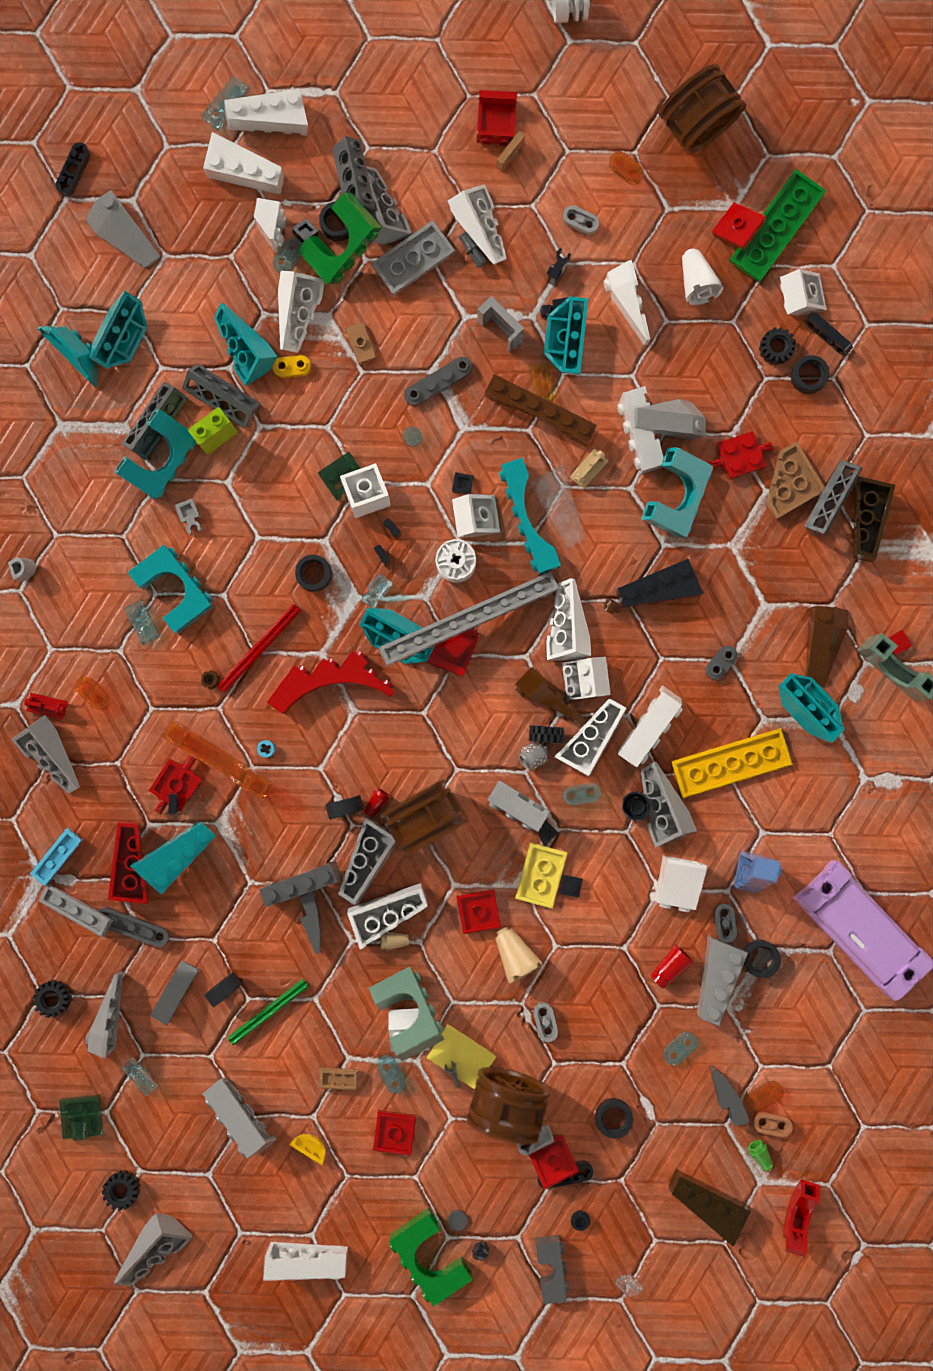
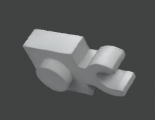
(188, 514)

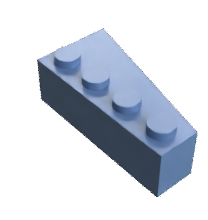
(756, 872)

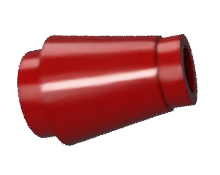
(376, 802)

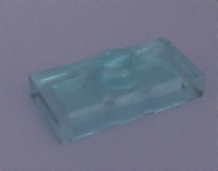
(139, 1076)

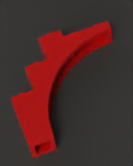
(299, 683)

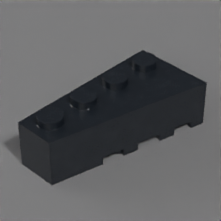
(664, 585)

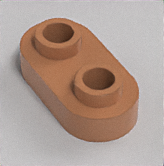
(771, 1123)

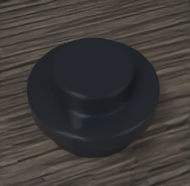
(580, 1220)
(480, 1250)

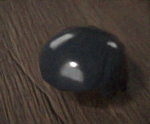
(636, 806)

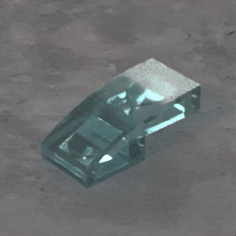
(142, 622)

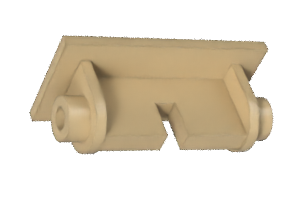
(589, 468)

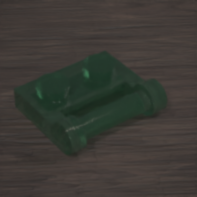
(332, 473)

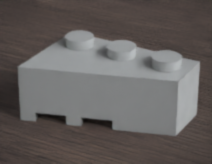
(517, 806)

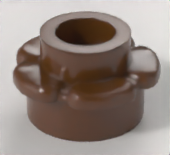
(611, 606)
(205, 679)

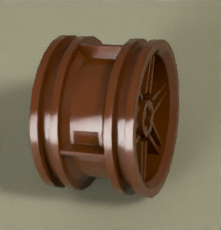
(702, 109)
(424, 818)
(508, 1105)

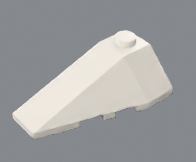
(622, 288)

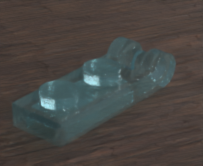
(231, 90)

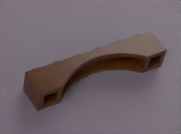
(540, 408)

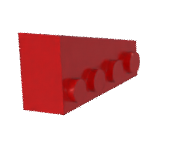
(124, 881)

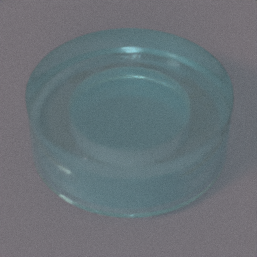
(412, 436)

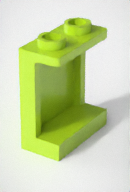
(212, 430)

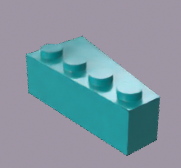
(173, 857)

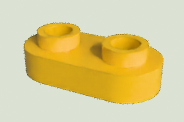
(291, 366)

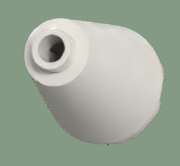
(699, 278)

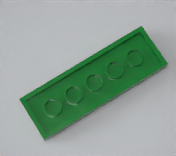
(782, 222)

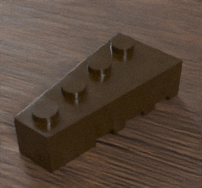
(870, 513)
(715, 1208)

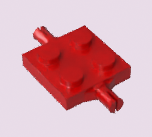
(741, 455)
(175, 779)

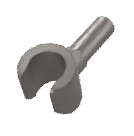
(453, 1074)

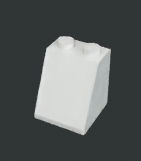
(680, 883)

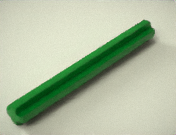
(267, 1012)

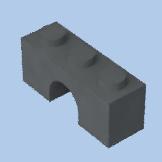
(552, 1286)

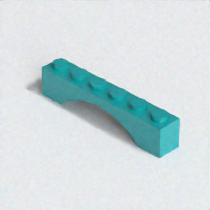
(542, 553)

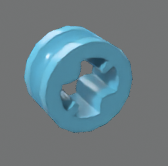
(264, 754)

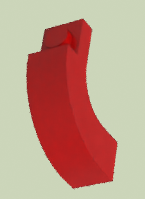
(799, 1211)

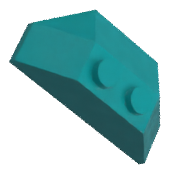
(119, 332)
(566, 335)
(71, 347)
(385, 626)
(811, 707)

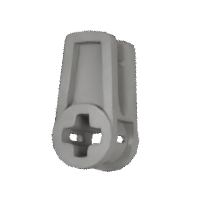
(544, 1139)

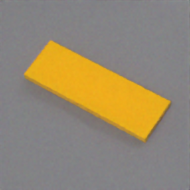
(731, 763)

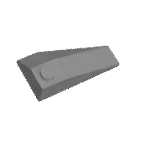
(385, 213)
(45, 746)

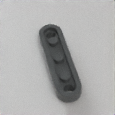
(438, 381)
(136, 927)

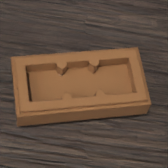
(511, 151)
(360, 343)
(338, 1078)

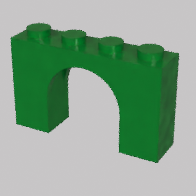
(361, 230)
(434, 1284)

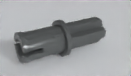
(472, 249)

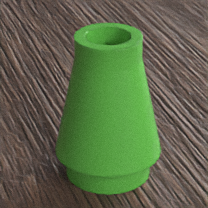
(759, 1152)

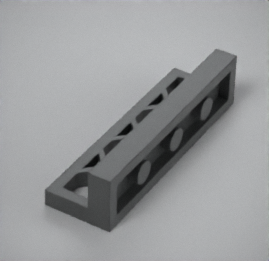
(220, 388)
(146, 437)
(830, 495)

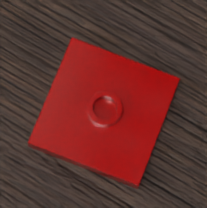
(738, 225)
(478, 911)
(394, 1132)
(554, 1163)

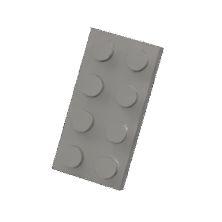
(413, 258)

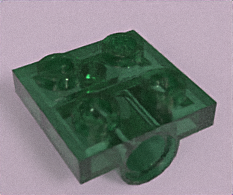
(81, 1117)

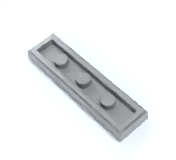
(76, 910)

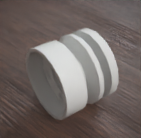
(562, 8)
(450, 571)

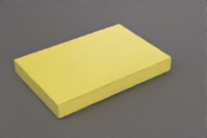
(541, 875)
(464, 1052)

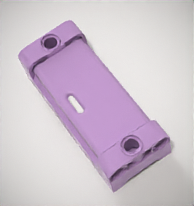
(864, 931)

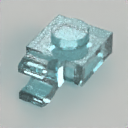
(377, 588)

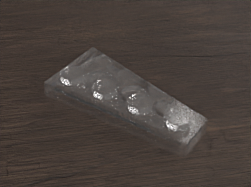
(559, 505)

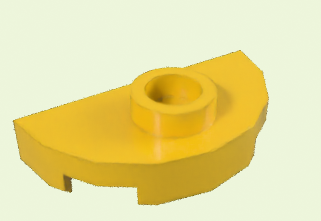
(310, 1146)

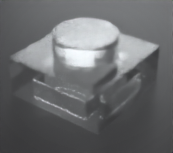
(629, 1285)

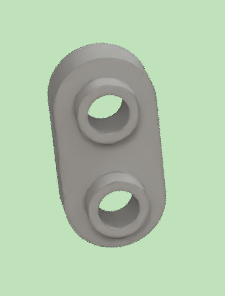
(581, 219)
(545, 1021)

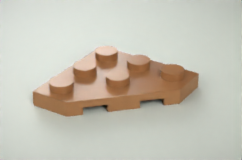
(792, 481)

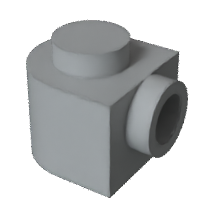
(22, 568)

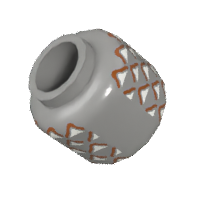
(533, 755)

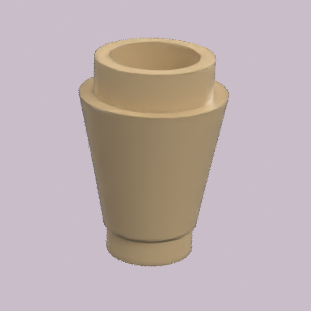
(393, 940)

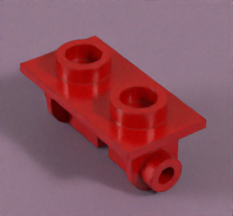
(46, 706)

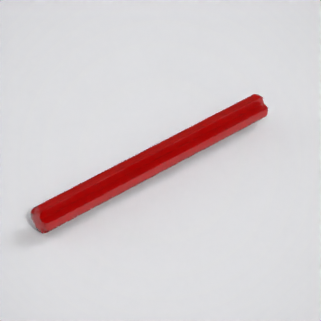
(259, 648)

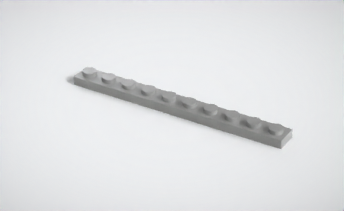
(468, 619)

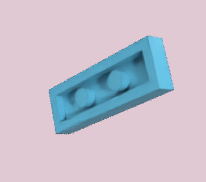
(56, 856)

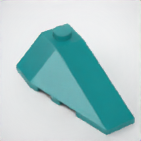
(249, 350)

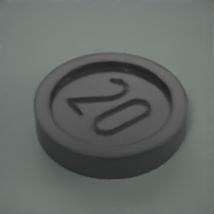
(457, 1220)

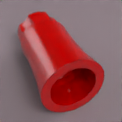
(671, 966)

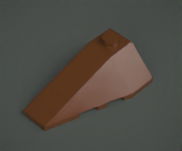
(825, 635)
(539, 690)

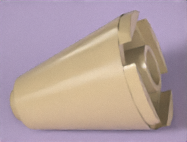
(515, 955)

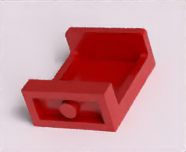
(496, 117)
(455, 652)

